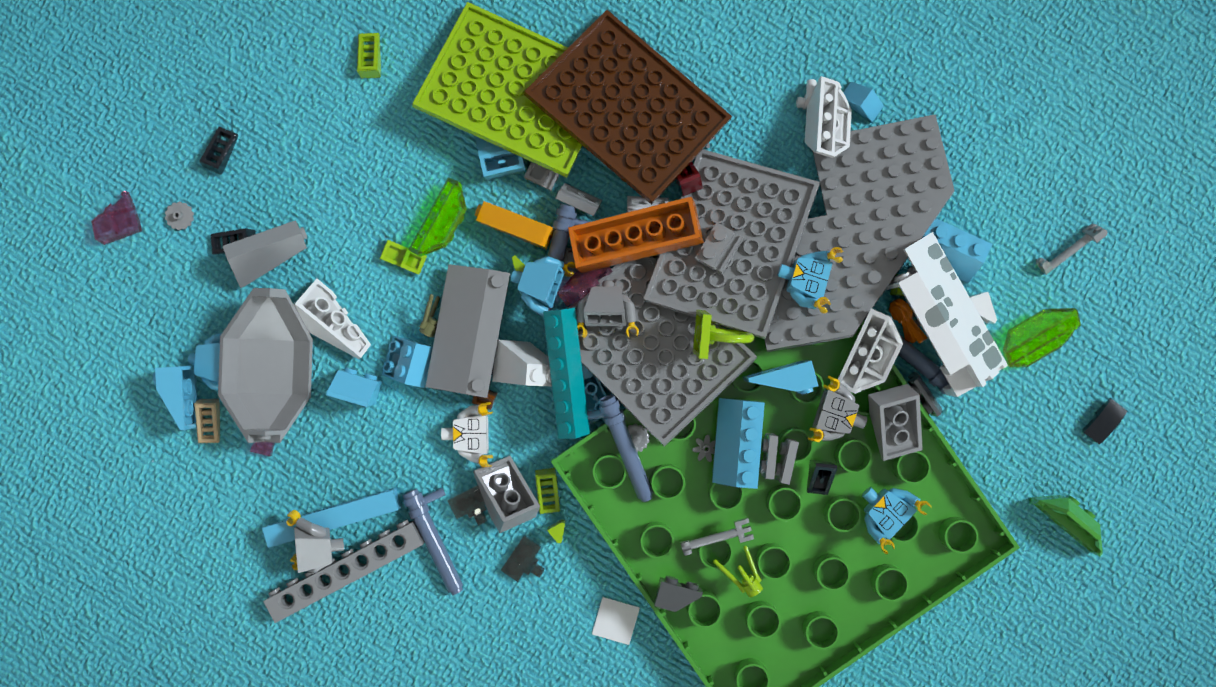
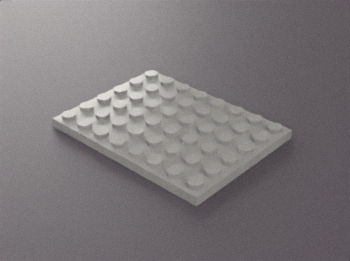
(769, 214)
(657, 371)

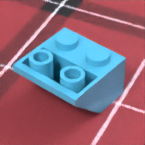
(407, 361)

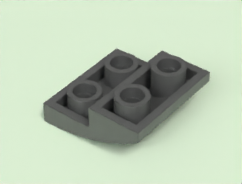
(926, 397)

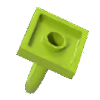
(707, 334)

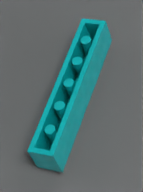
(566, 373)

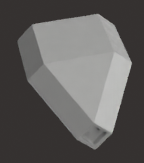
(265, 365)

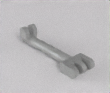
(1091, 233)
(737, 531)

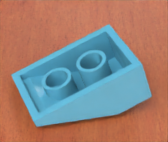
(794, 377)
(179, 393)

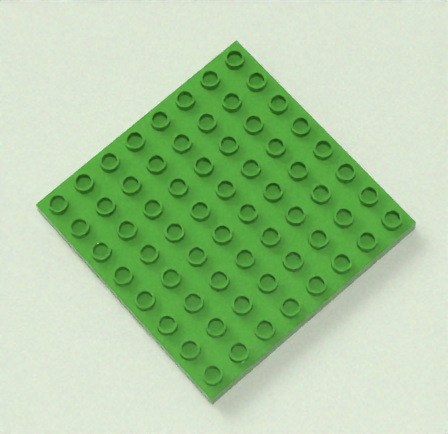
(821, 572)

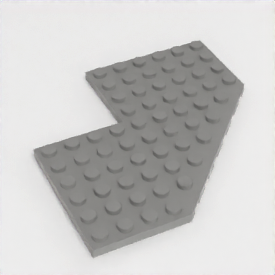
(876, 204)

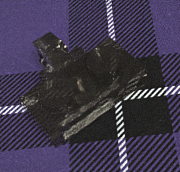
(469, 503)
(523, 560)

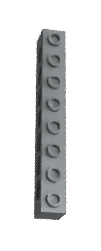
(280, 608)

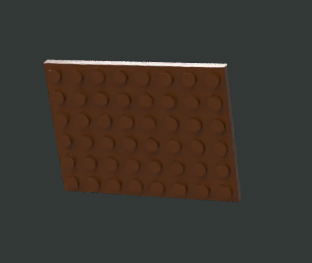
(628, 106)

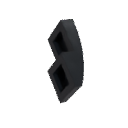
(1105, 421)

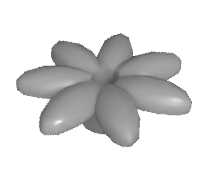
(701, 448)

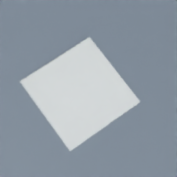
(615, 621)

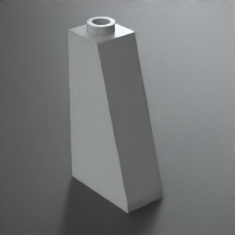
(264, 251)

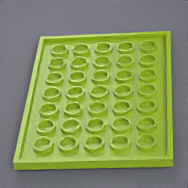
(482, 86)

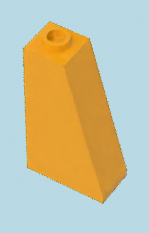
(514, 224)

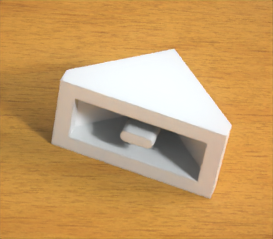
(984, 307)

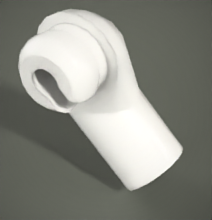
(803, 102)

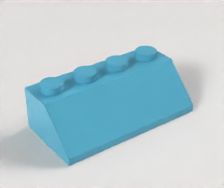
(962, 249)
(738, 443)

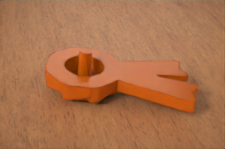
(902, 313)

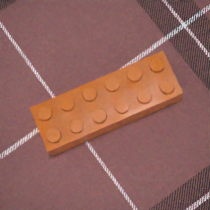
(635, 235)

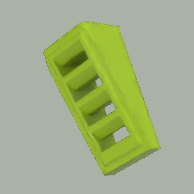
(369, 69)
(544, 474)

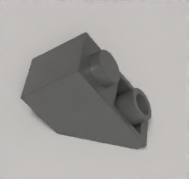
(675, 595)

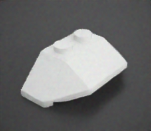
(828, 119)
(872, 353)

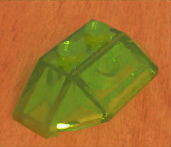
(441, 220)
(1039, 336)

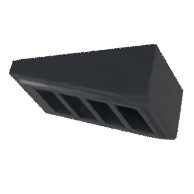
(225, 153)
(215, 238)

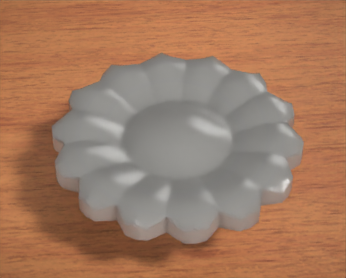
(179, 215)
(639, 436)

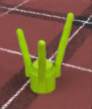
(750, 583)

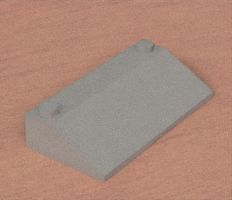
(467, 330)

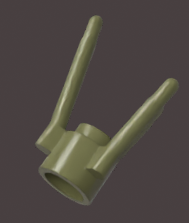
(429, 324)

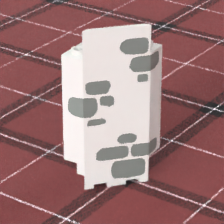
(948, 318)

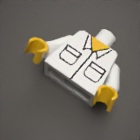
(471, 434)

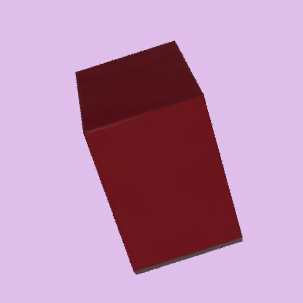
(689, 180)

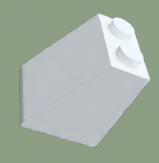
(521, 364)

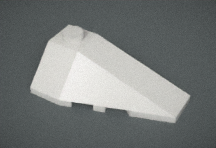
(329, 321)

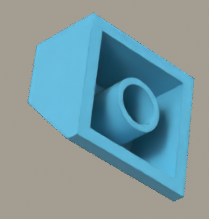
(355, 387)

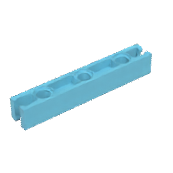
(337, 515)

